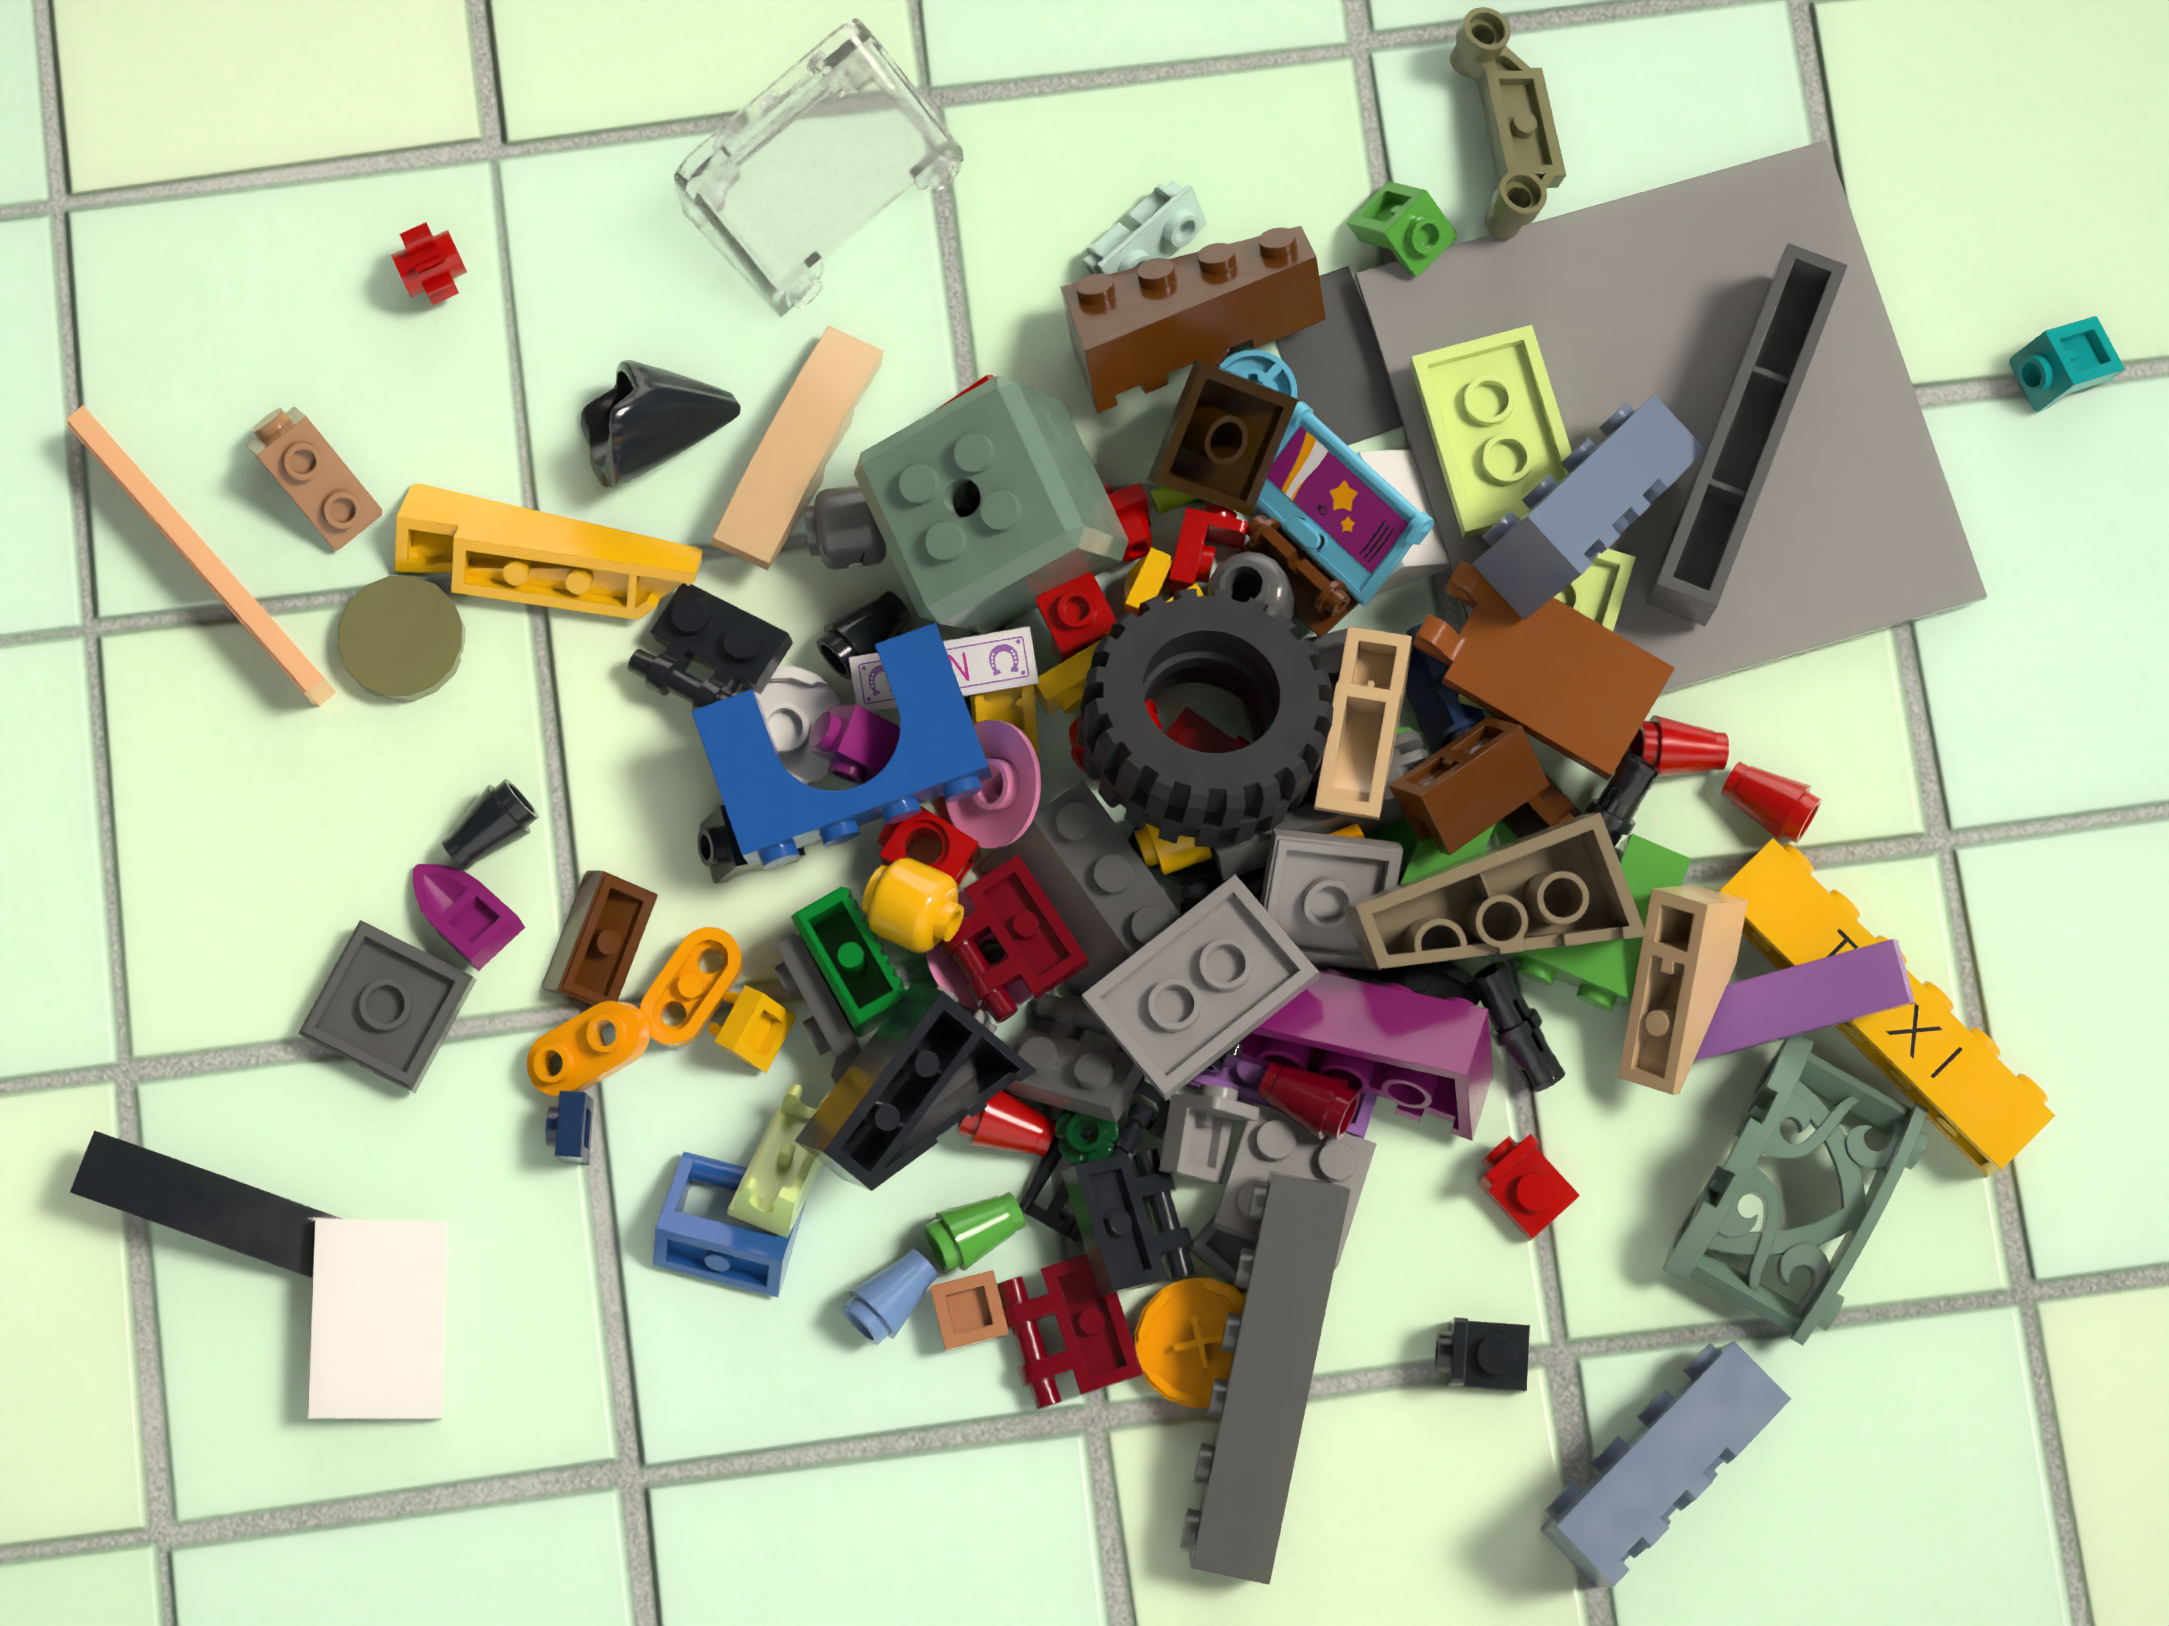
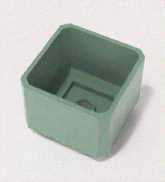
(1037, 515)

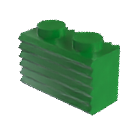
(850, 959)

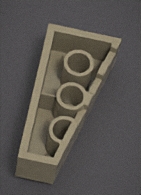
(1515, 898)

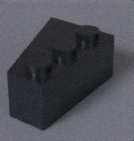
(909, 1087)

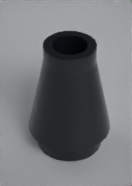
(860, 631)
(492, 823)

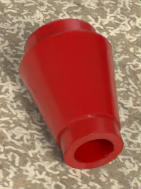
(1680, 747)
(1772, 801)
(1009, 1127)

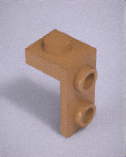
(313, 476)

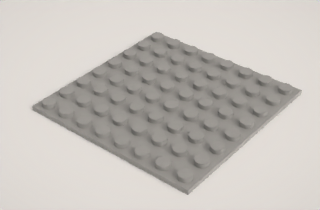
(1661, 303)

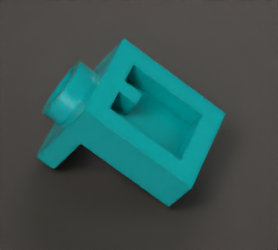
(2065, 362)

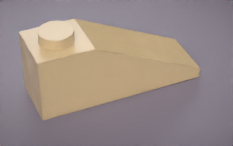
(1679, 982)

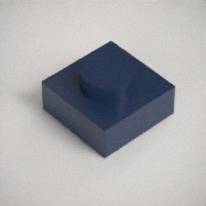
(571, 1127)

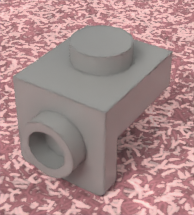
(1200, 1132)

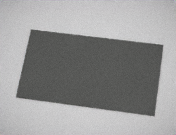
(1341, 365)

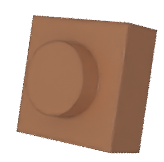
(969, 1310)

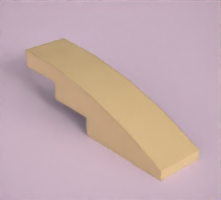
(797, 448)

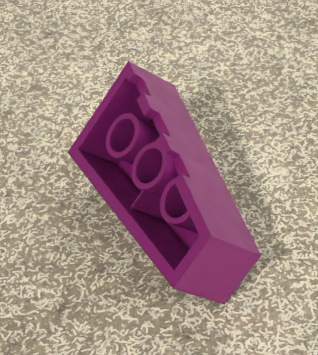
(1386, 1041)

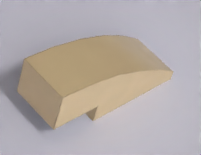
(1364, 723)

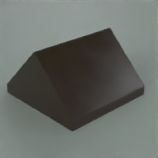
(1222, 438)

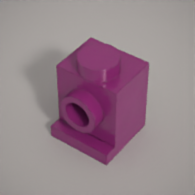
(854, 742)

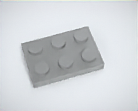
(1200, 987)

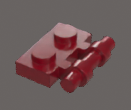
(1026, 929)
(1091, 1328)

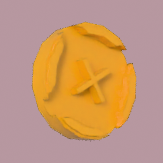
(1182, 1339)

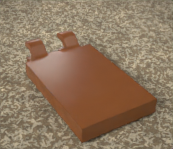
(1549, 673)

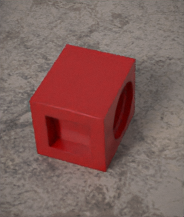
(958, 851)

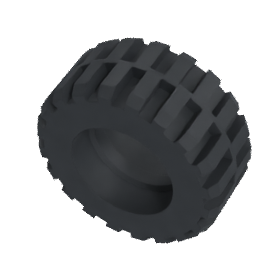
(1220, 646)

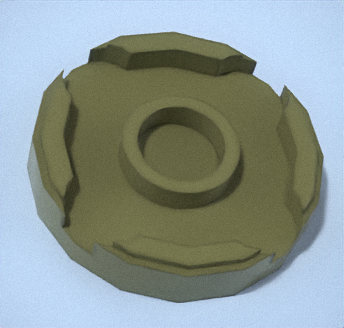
(401, 638)

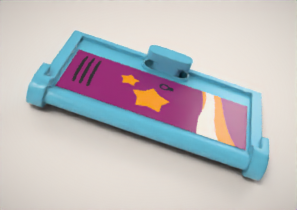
(1345, 501)

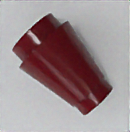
(1310, 1099)

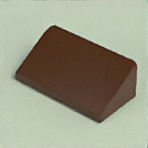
(599, 939)

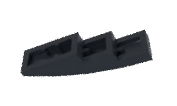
(198, 1203)

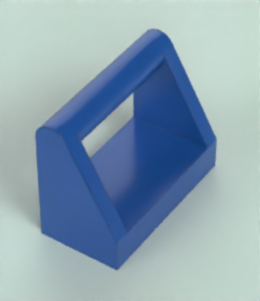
(716, 1248)

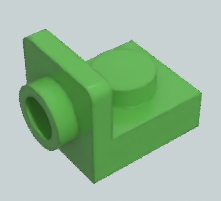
(1406, 223)

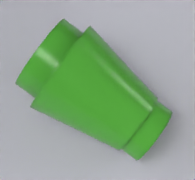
(973, 1230)

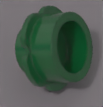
(1076, 1148)

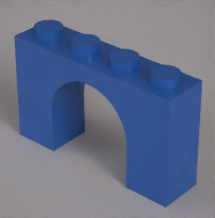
(779, 813)

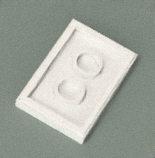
(378, 1319)

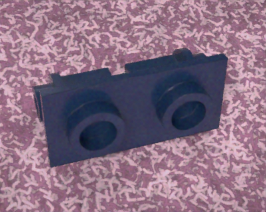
(1434, 704)

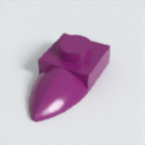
(464, 912)

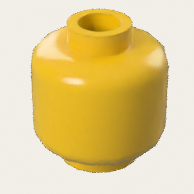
(912, 905)

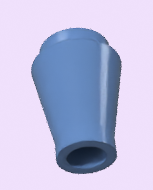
(888, 1298)

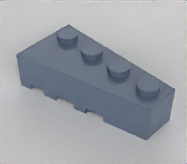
(1588, 507)
(1663, 1463)

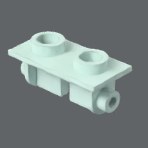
(1166, 223)

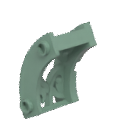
(1714, 1223)

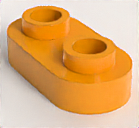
(686, 985)
(583, 1049)

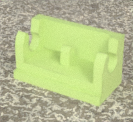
(779, 1171)

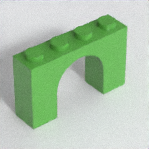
(1600, 969)

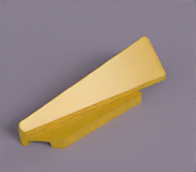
(537, 555)

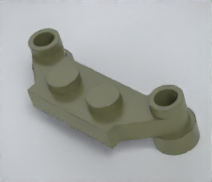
(1516, 120)

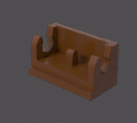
(1470, 784)

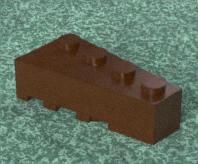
(1190, 307)

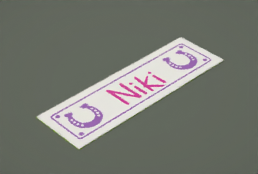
(978, 661)

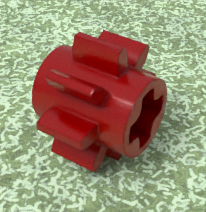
(429, 263)

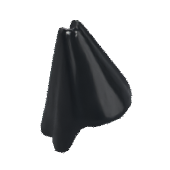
(650, 420)

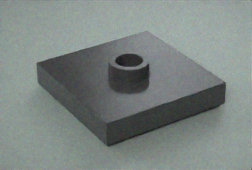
(387, 1006)

